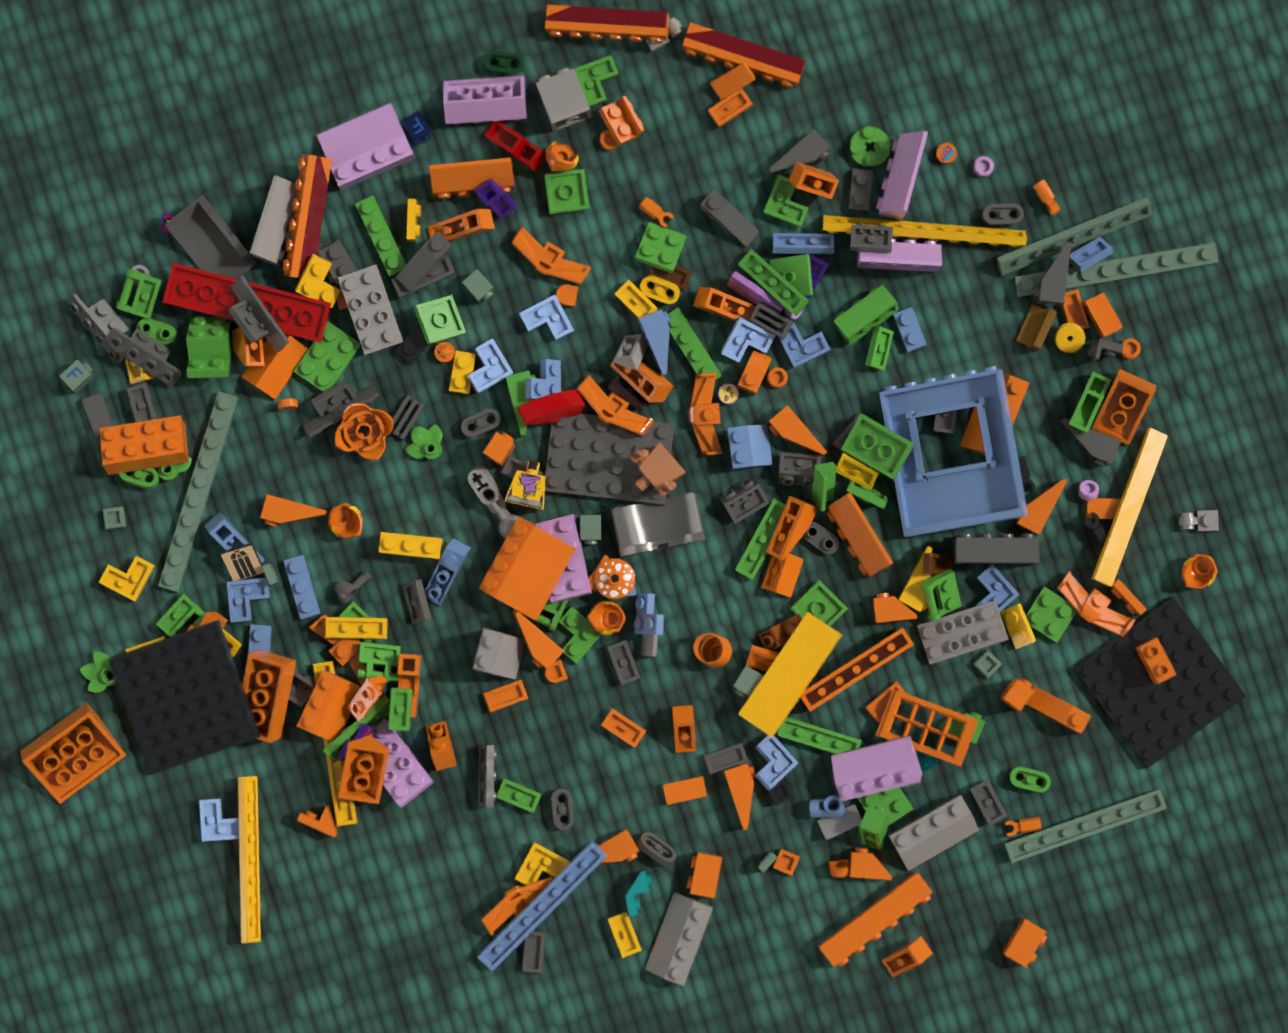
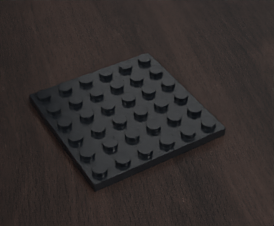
(184, 697)
(1164, 714)

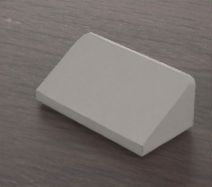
(631, 351)
(649, 645)
(834, 827)

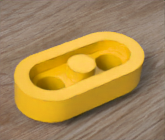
(659, 292)

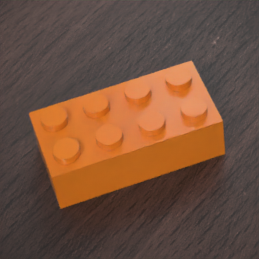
(144, 445)
(268, 689)

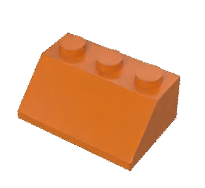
(327, 707)

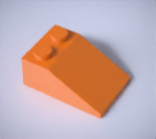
(1124, 406)

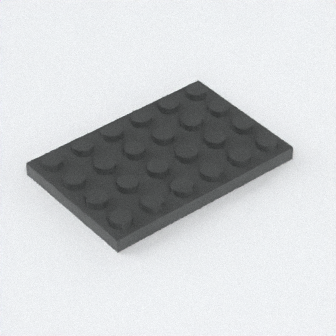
(594, 460)

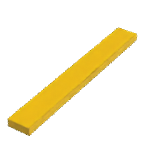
(1129, 507)
(344, 809)
(249, 859)

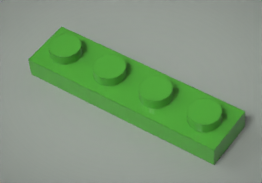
(381, 235)
(773, 282)
(690, 344)
(759, 543)
(374, 716)
(817, 736)

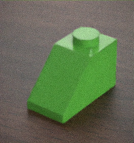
(956, 726)
(874, 827)

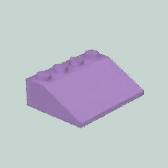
(366, 146)
(902, 175)

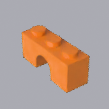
(409, 677)

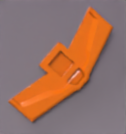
(549, 258)
(613, 408)
(705, 414)
(1094, 606)
(344, 648)
(513, 902)

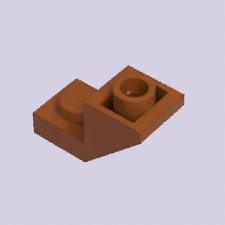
(780, 633)

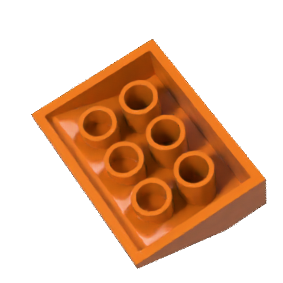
(527, 568)
(72, 753)

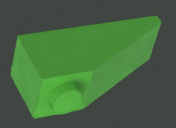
(517, 390)

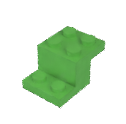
(209, 347)

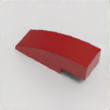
(516, 146)
(551, 407)

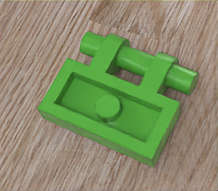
(378, 655)

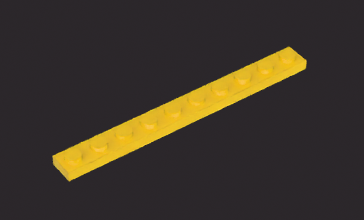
(933, 232)

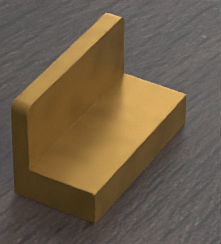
(1036, 327)

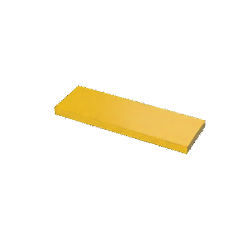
(790, 674)

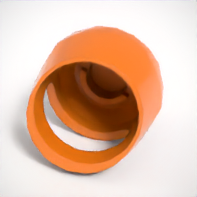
(714, 650)

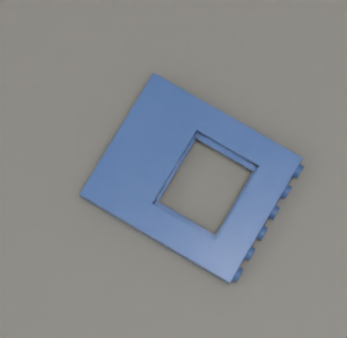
(964, 493)

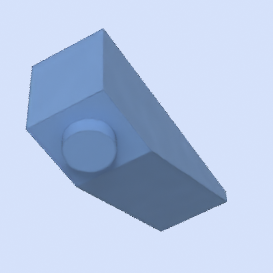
(656, 332)
(226, 533)

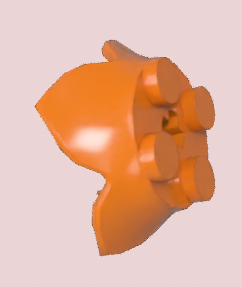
(368, 444)

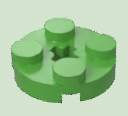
(858, 148)

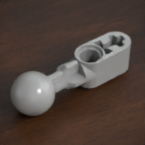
(495, 504)

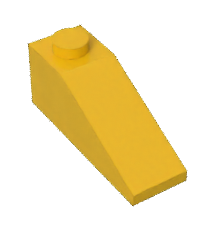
(912, 594)

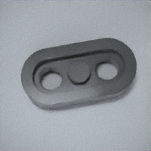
(1002, 214)
(481, 423)
(820, 538)
(560, 809)
(656, 849)

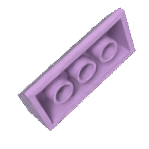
(484, 100)
(904, 257)
(876, 768)

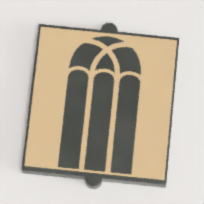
(242, 562)

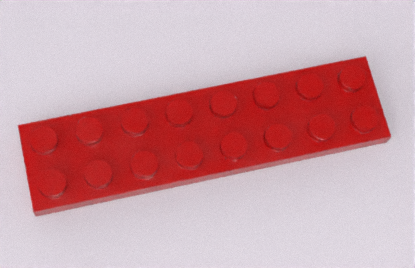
(213, 296)

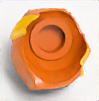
(561, 157)
(345, 521)
(1199, 571)
(606, 617)

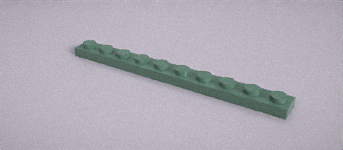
(1127, 268)
(198, 491)

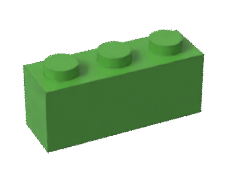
(866, 314)

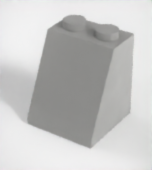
(563, 99)
(499, 654)

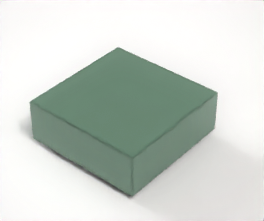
(114, 518)
(270, 574)
(987, 664)
(767, 861)

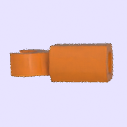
(1046, 196)
(655, 211)
(1024, 825)

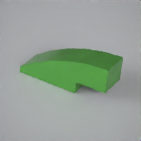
(1089, 402)

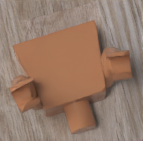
(657, 469)

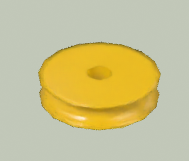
(1064, 332)

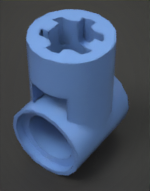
(817, 812)

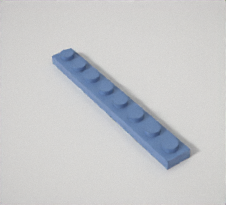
(542, 905)

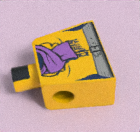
(528, 487)

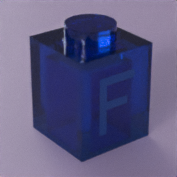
(417, 128)

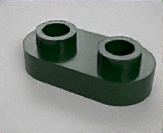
(504, 61)

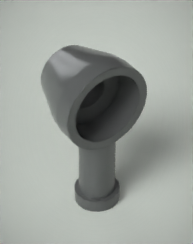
(347, 591)

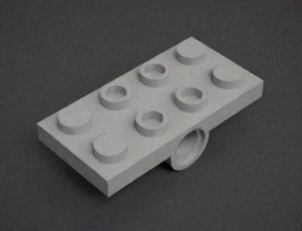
(370, 309)
(962, 632)

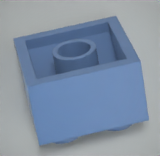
(749, 446)

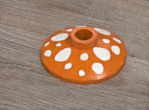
(617, 589)

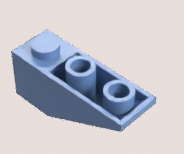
(446, 571)

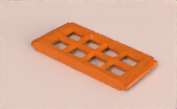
(963, 741)

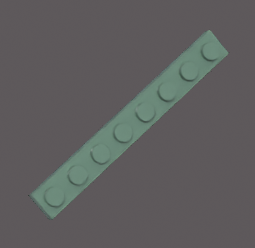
(1076, 235)
(1085, 826)

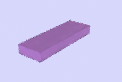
(754, 293)

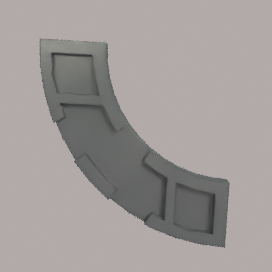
(210, 240)
(658, 527)

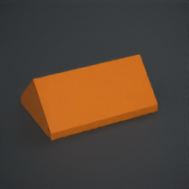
(277, 368)
(364, 770)

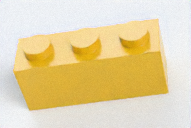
(411, 545)

